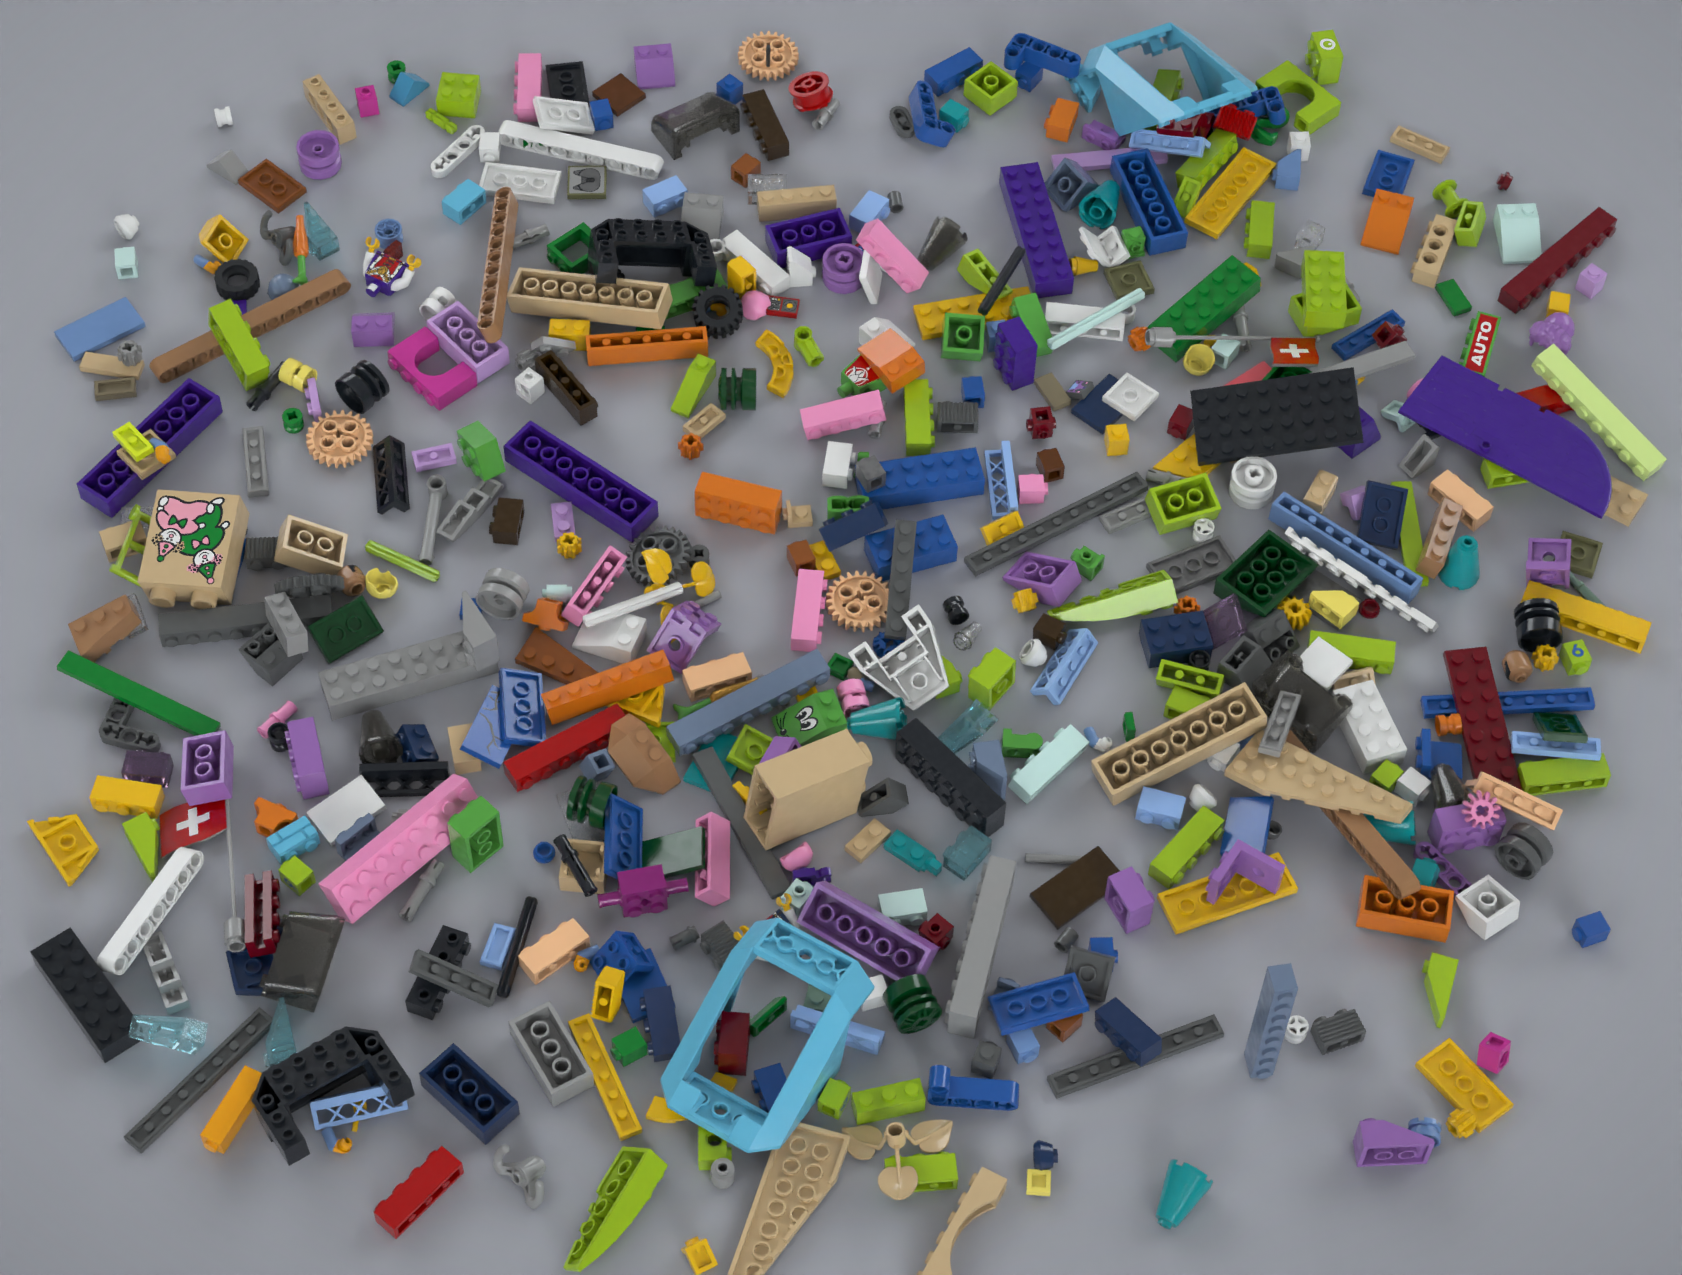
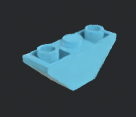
(1086, 89)

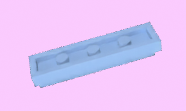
(1168, 144)
(1008, 479)
(1068, 665)
(1533, 744)
(858, 1036)
(351, 1097)

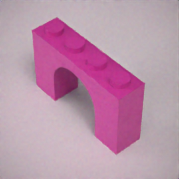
(437, 389)

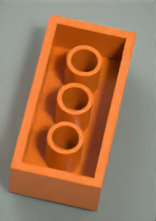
(738, 503)
(1420, 915)

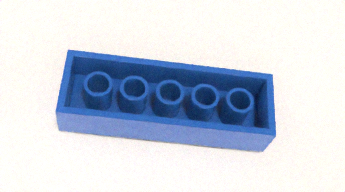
(1149, 201)
(928, 479)

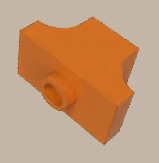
(547, 615)
(272, 817)

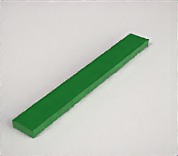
(136, 695)

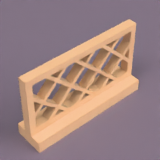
(1516, 800)

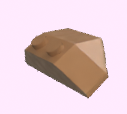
(641, 756)

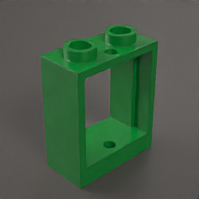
(554, 250)

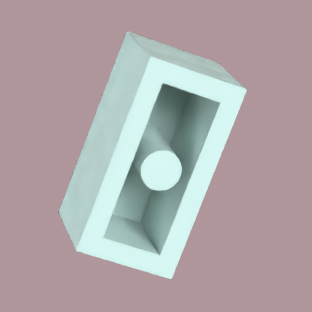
(904, 907)

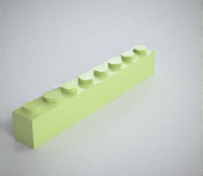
(1598, 412)

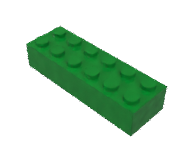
(1208, 304)

